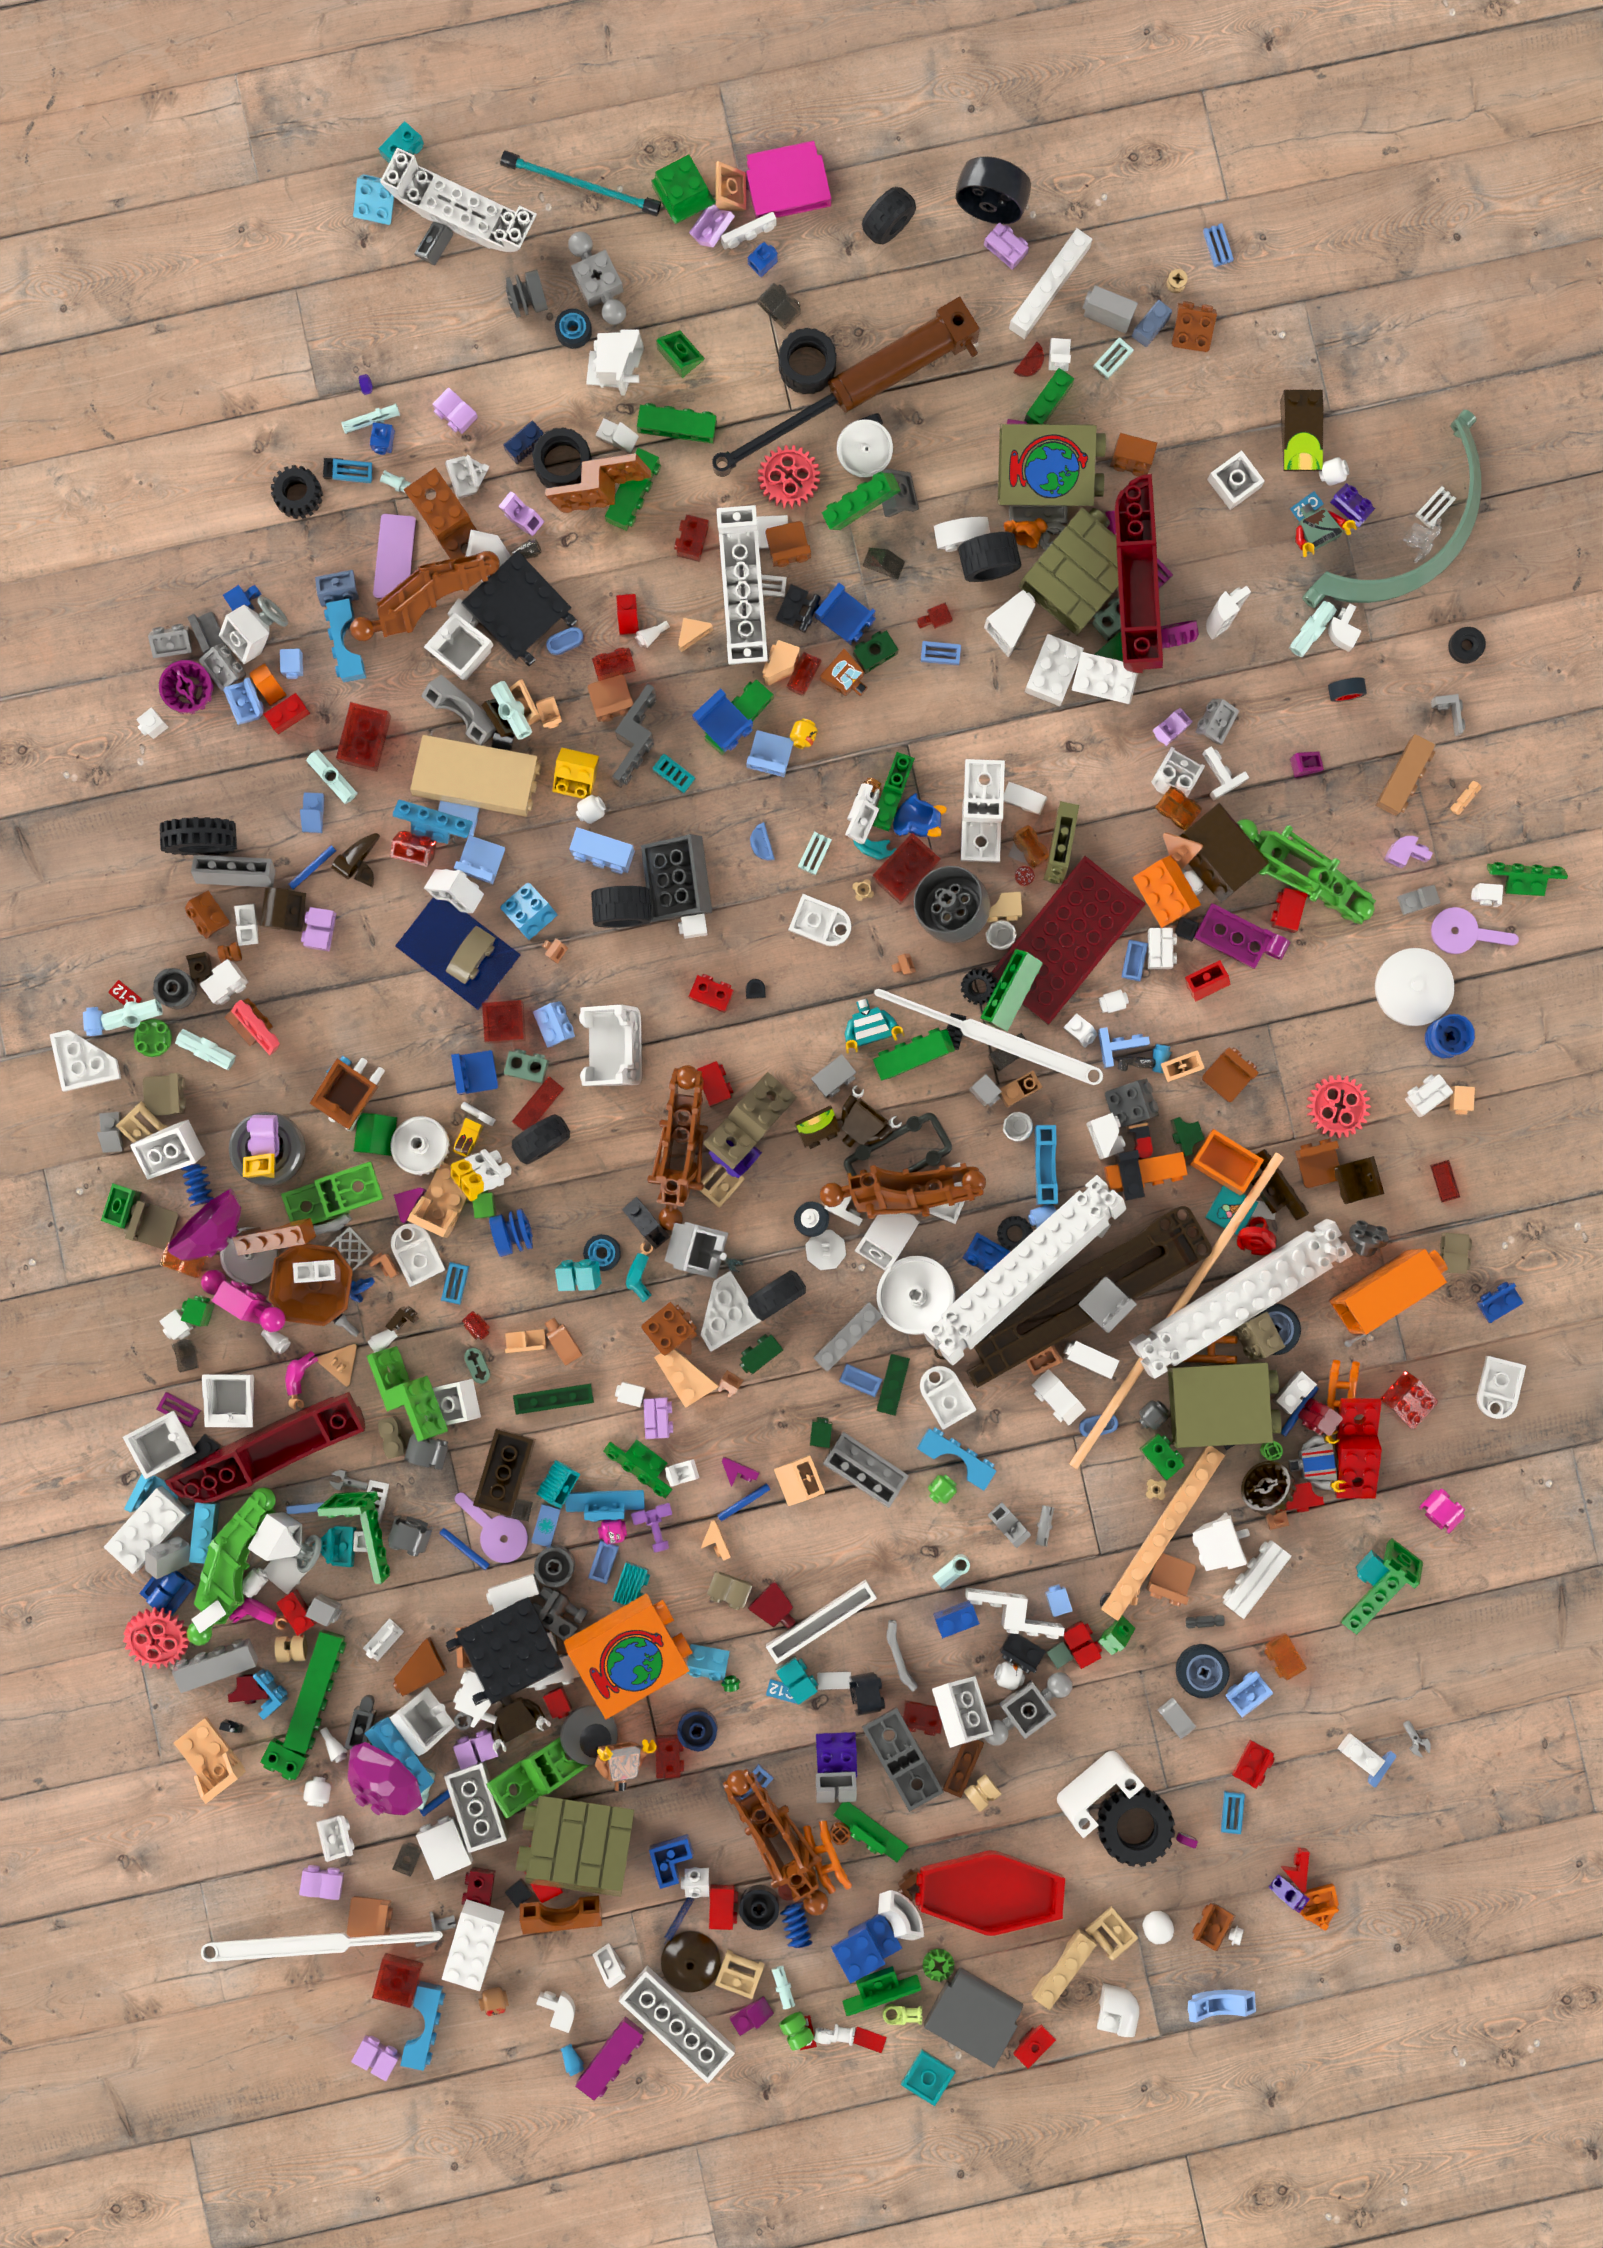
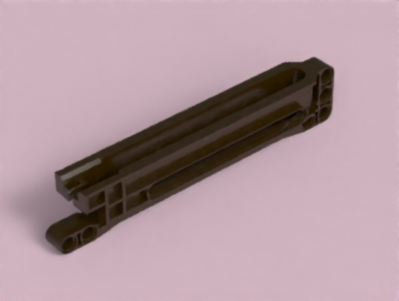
(1006, 1348)

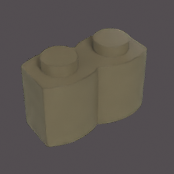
(1455, 1252)
(393, 1443)
(729, 1589)

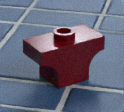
(247, 1690)

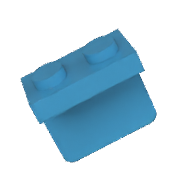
(528, 911)

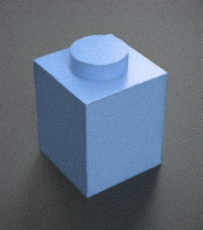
(291, 663)
(1058, 1600)

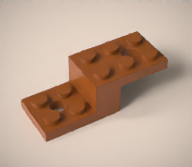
(598, 483)
(442, 514)

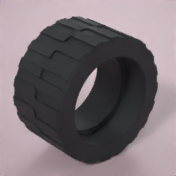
(807, 338)
(551, 440)
(989, 556)
(621, 906)

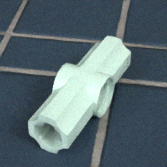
(1312, 628)
(511, 710)
(323, 769)
(131, 1014)
(205, 1049)

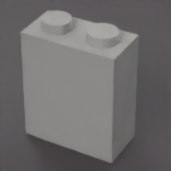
(1109, 309)

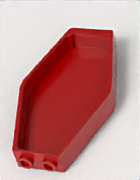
(990, 1893)

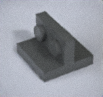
(905, 499)

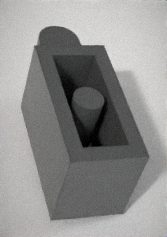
(362, 1720)

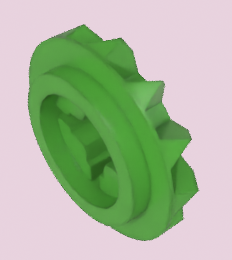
(940, 1955)

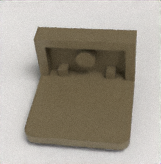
(164, 1094)
(151, 1224)
(1259, 1337)

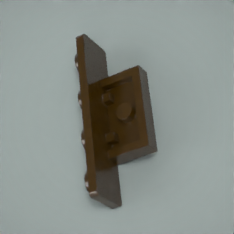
(1279, 1192)

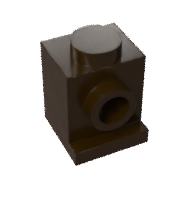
(199, 958)

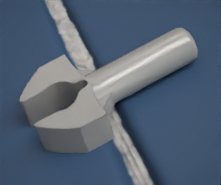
(347, 1481)
(1416, 1739)

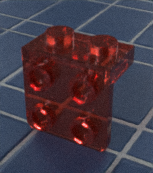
(1409, 1399)

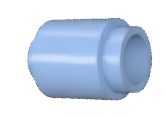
(92, 1021)
(1040, 1215)

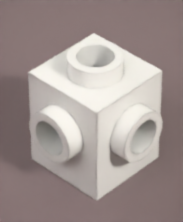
(696, 1882)

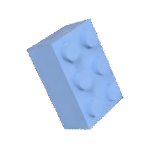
(601, 851)

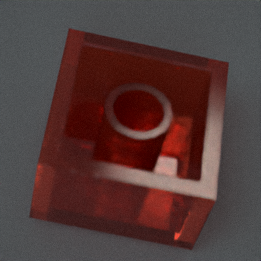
(504, 1021)
(397, 1980)

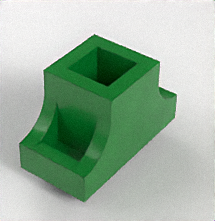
(1117, 1635)

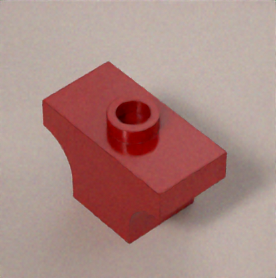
(1303, 1498)
(1033, 2045)

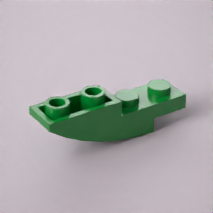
(893, 790)

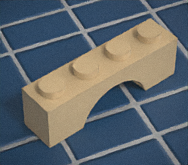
(1007, 907)
(1056, 1981)

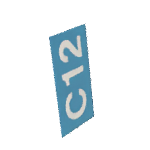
(1312, 498)
(779, 1690)

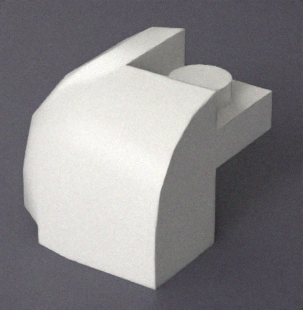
(1118, 2011)

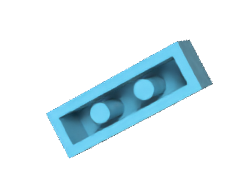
(204, 1530)

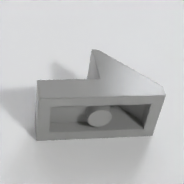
(1418, 899)
(110, 1135)

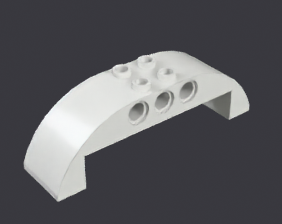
(742, 584)

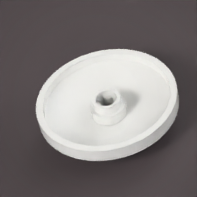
(1414, 987)
(914, 1294)

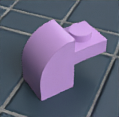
(520, 514)
(1172, 727)
(1404, 848)

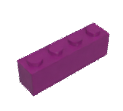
(610, 2058)

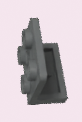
(1132, 1102)

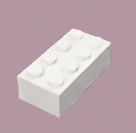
(146, 1528)
(476, 1807)
(473, 1945)

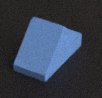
(312, 812)

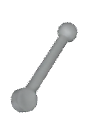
(1348, 1343)

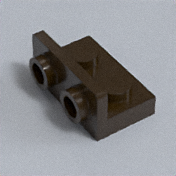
(502, 726)
(399, 1320)

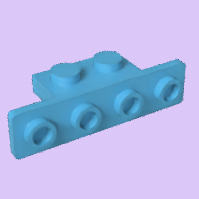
(432, 822)
(605, 1504)

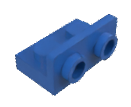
(984, 1253)
(1500, 1302)

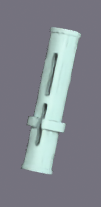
(368, 419)

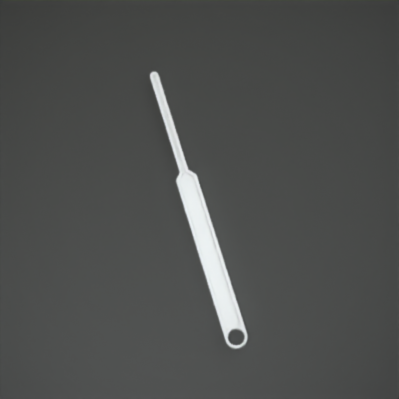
(1004, 1041)
(305, 1945)

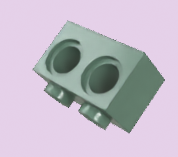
(1110, 614)
(525, 1071)

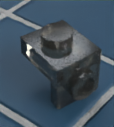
(185, 1355)

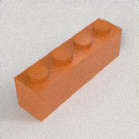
(1152, 1170)

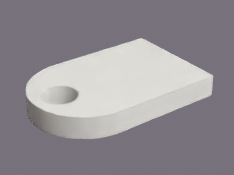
(818, 921)
(417, 1255)
(1500, 1384)
(946, 1397)

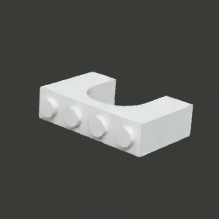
(513, 1591)

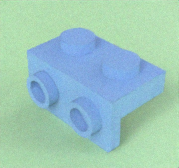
(244, 701)
(554, 1023)
(1248, 1693)

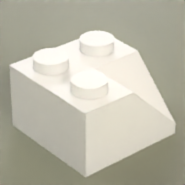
(1235, 480)
(1105, 1136)

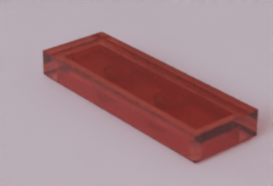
(538, 1104)

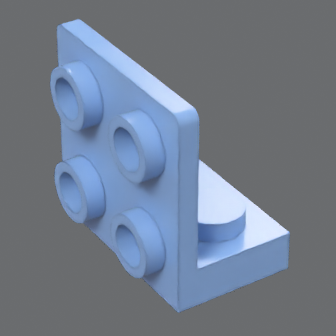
(770, 753)
(480, 859)

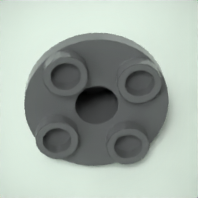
(1368, 1238)

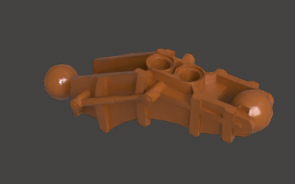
(430, 582)
(687, 1078)
(906, 1192)
(805, 1880)

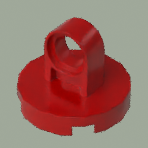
(1257, 1239)

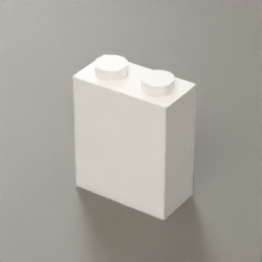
(1090, 1359)
(444, 1847)

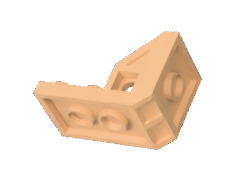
(440, 1205)
(210, 1759)

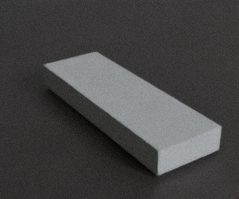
(1048, 513)

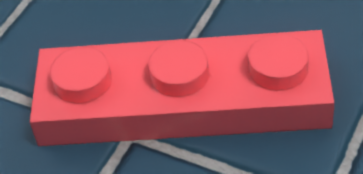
(255, 1027)

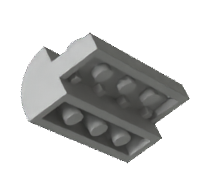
(865, 1469)

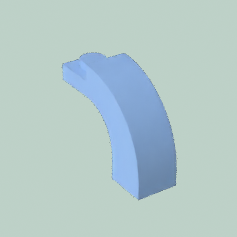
(1221, 2003)

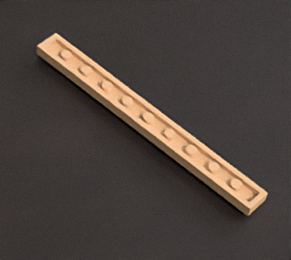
(1162, 1532)

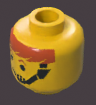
(803, 733)

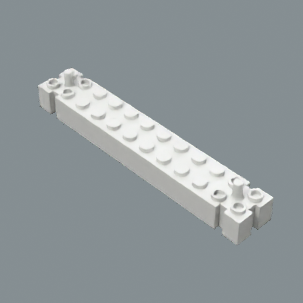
(1024, 1270)
(1241, 1298)

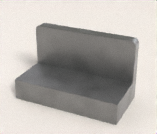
(206, 631)

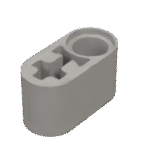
(1176, 1718)

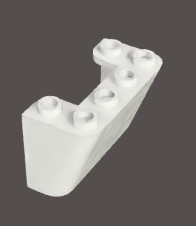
(1091, 1785)

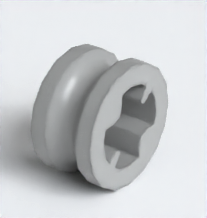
(457, 1721)

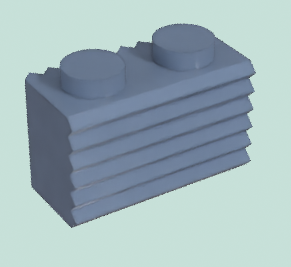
(1152, 323)

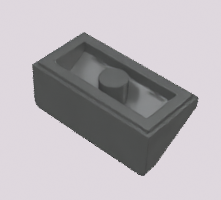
(434, 243)

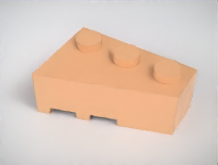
(685, 1377)

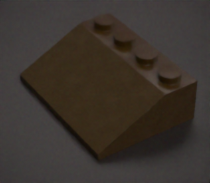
(1226, 855)

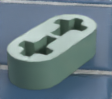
(473, 1367)

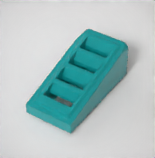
(664, 758)

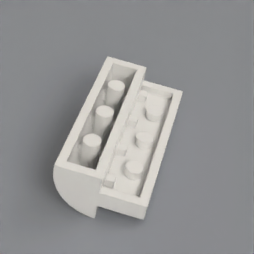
(1226, 611)

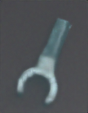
(732, 1263)

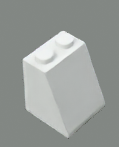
(1010, 621)
(887, 1238)

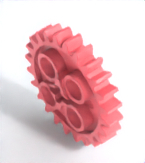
(776, 489)
(1355, 1112)
(156, 1638)

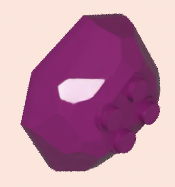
(208, 1228)
(382, 1781)

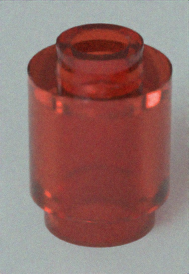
(476, 1326)

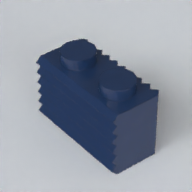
(523, 442)

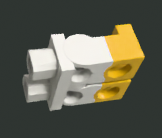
(479, 1173)

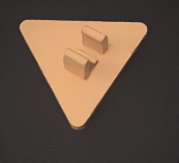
(340, 1363)

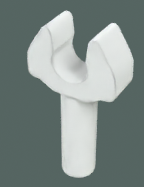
(478, 1114)

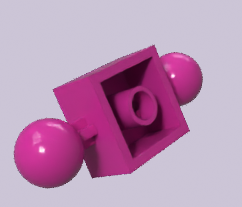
(242, 1302)

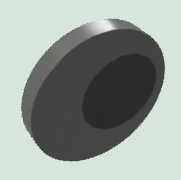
(586, 1731)

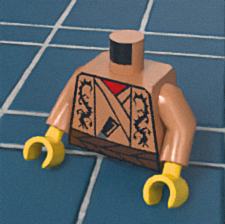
(622, 1761)

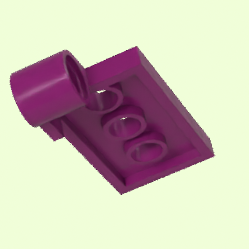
(1269, 942)

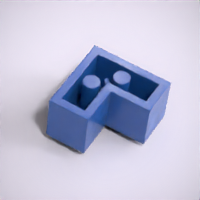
(666, 1855)

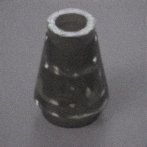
(529, 549)

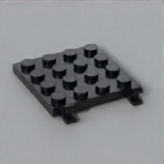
(507, 1651)

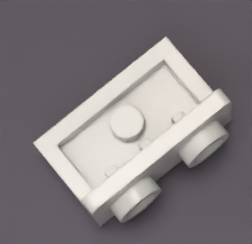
(335, 1837)

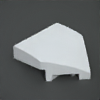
(466, 475)

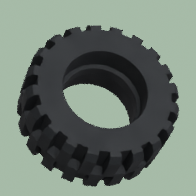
(1140, 1852)

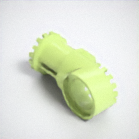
(904, 2015)

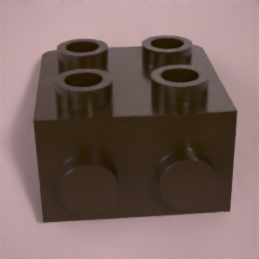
(1358, 1180)

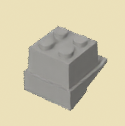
(696, 1249)

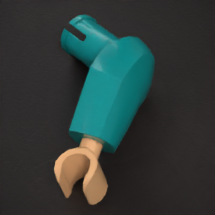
(636, 1272)

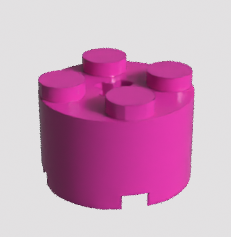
(1442, 1510)

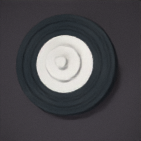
(811, 1219)

